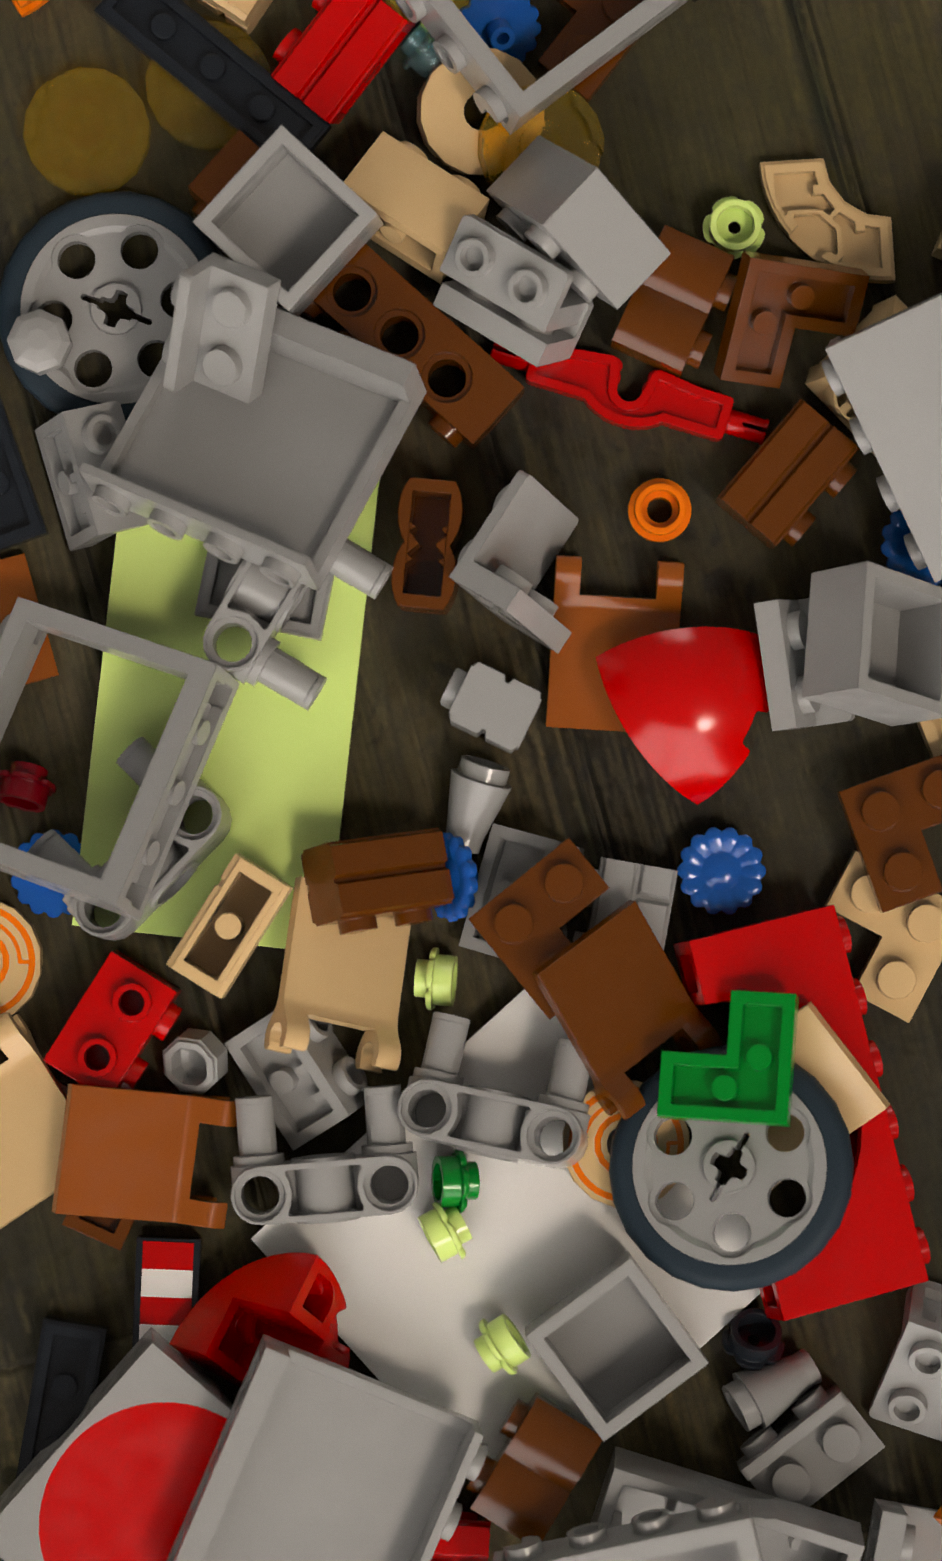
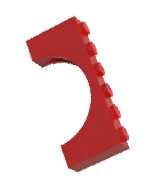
(877, 1239)

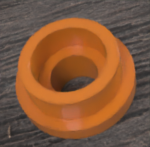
(663, 490)

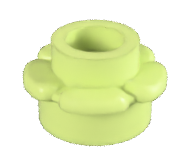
(744, 213)
(436, 979)
(445, 1231)
(501, 1345)

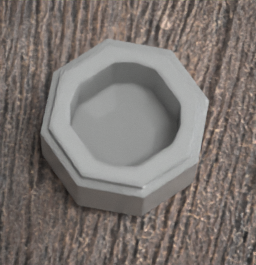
(39, 342)
(195, 1061)

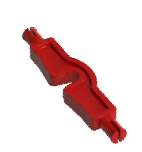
(662, 402)

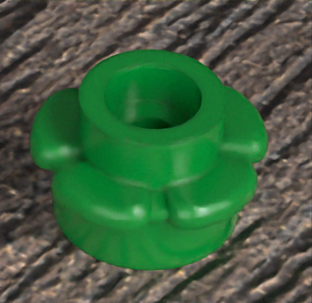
(454, 1180)

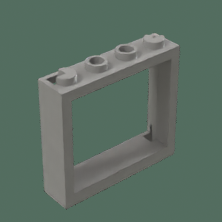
(495, 90)
(170, 775)
(649, 1536)

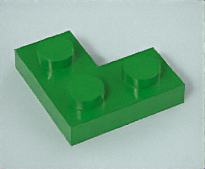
(749, 1082)

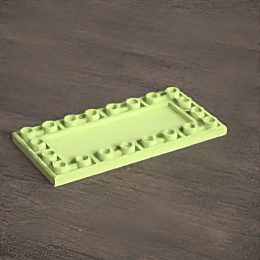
(272, 758)

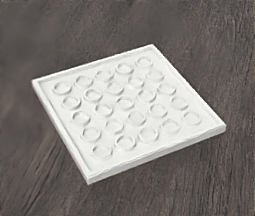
(527, 1251)

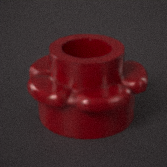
(25, 787)

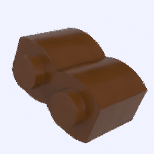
(673, 304)
(431, 526)
(534, 1468)

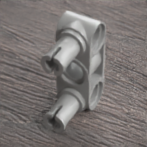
(265, 609)
(180, 864)
(493, 1120)
(327, 1184)

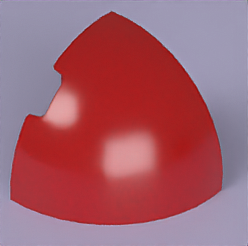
(688, 701)
(279, 1296)

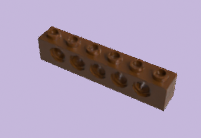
(488, 387)

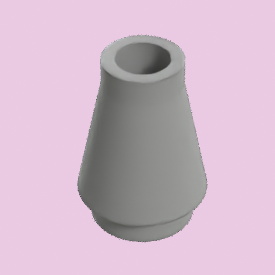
(475, 798)
(766, 1393)

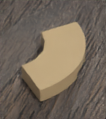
(823, 223)

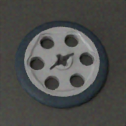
(104, 225)
(776, 1243)

